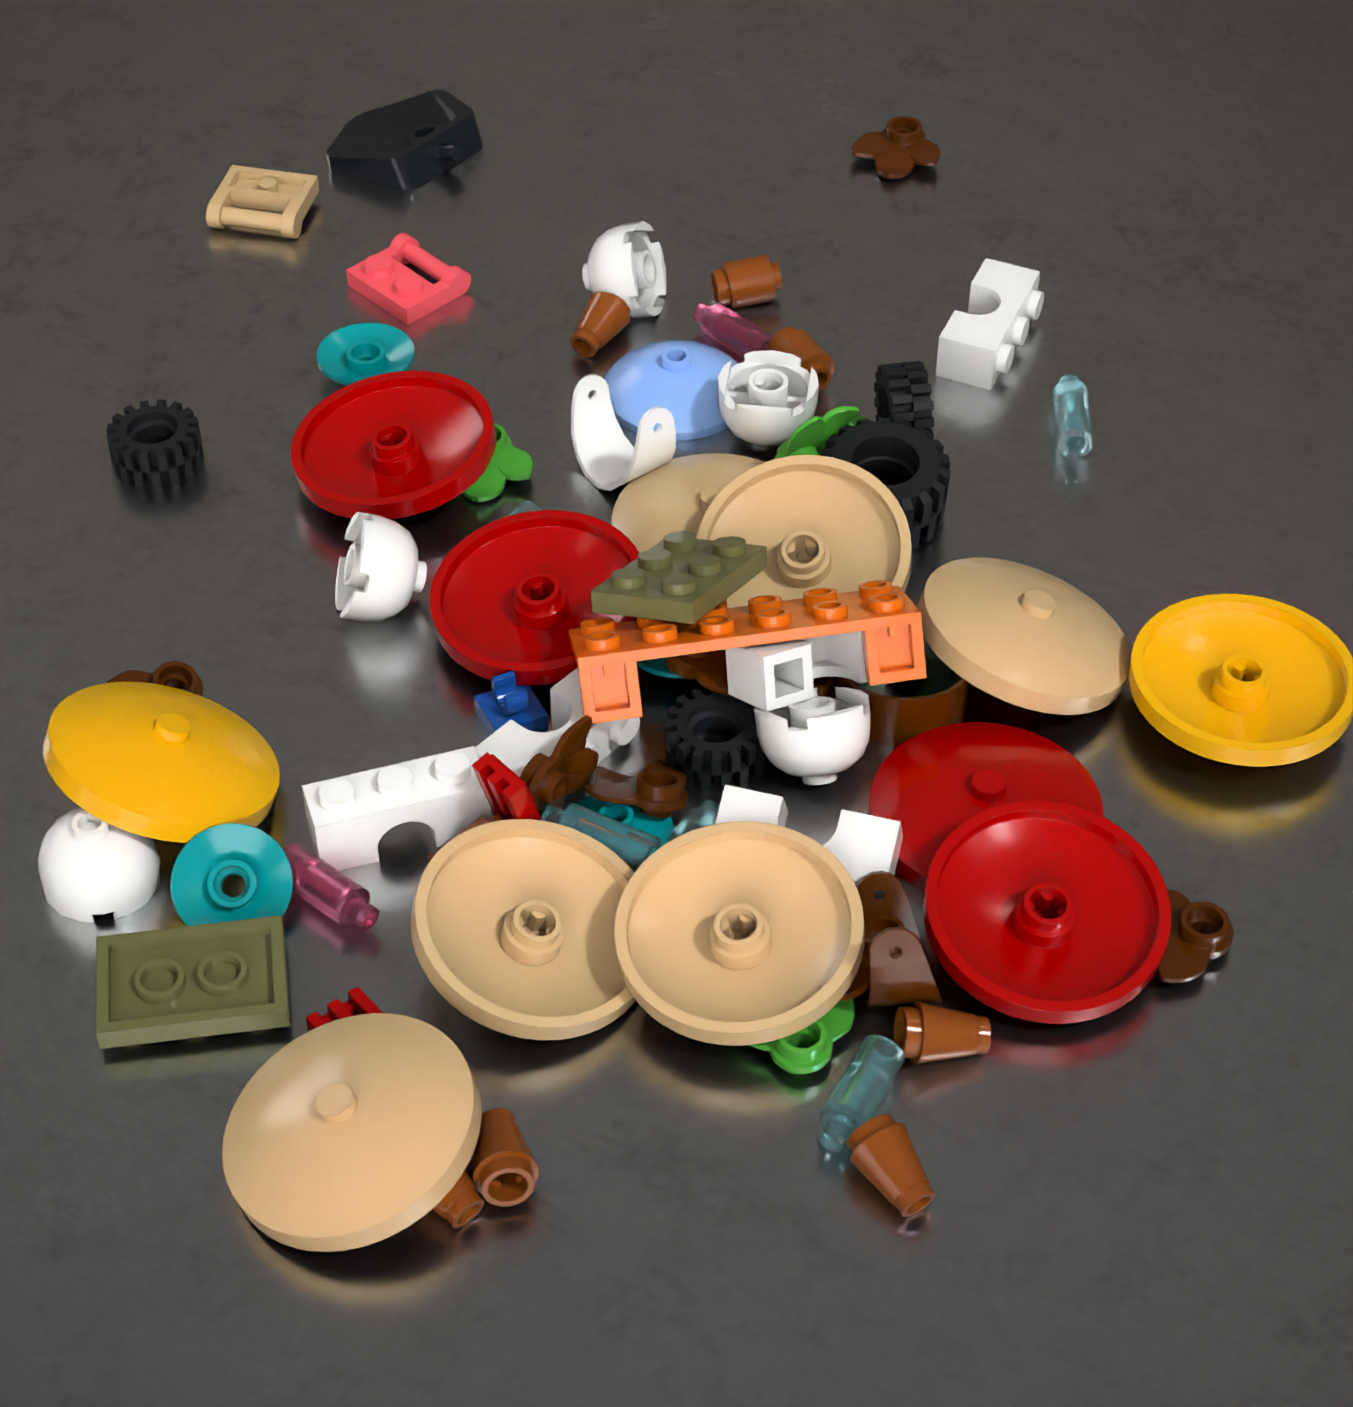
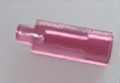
(731, 329)
(329, 889)

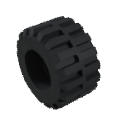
(904, 463)

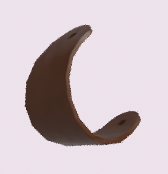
(902, 718)
(903, 977)

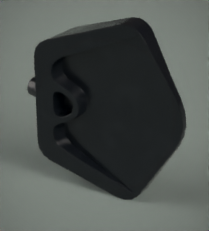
(406, 141)

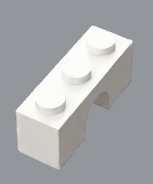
(983, 341)
(784, 671)
(518, 745)
(355, 810)
(860, 841)

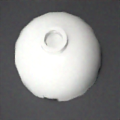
(629, 267)
(767, 396)
(378, 569)
(816, 735)
(96, 868)

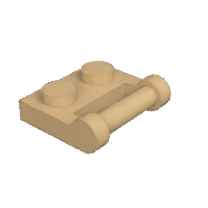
(266, 191)

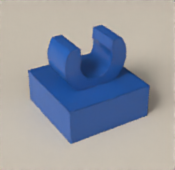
(510, 702)

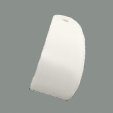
(601, 445)

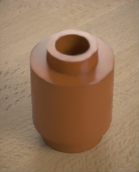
(746, 282)
(805, 347)

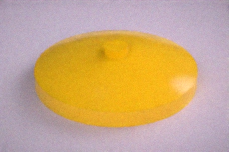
(1242, 680)
(159, 760)

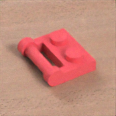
(399, 289)

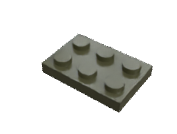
(680, 578)
(191, 982)

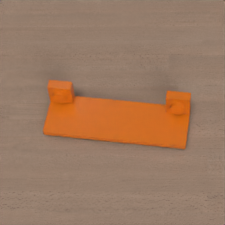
(883, 612)

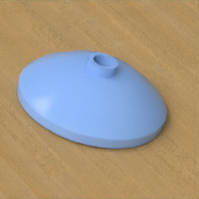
(671, 376)

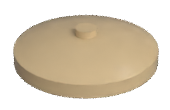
(674, 496)
(820, 526)
(1024, 636)
(523, 928)
(739, 933)
(352, 1132)

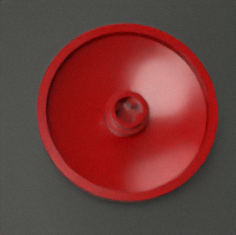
(393, 444)
(520, 587)
(962, 770)
(1046, 911)

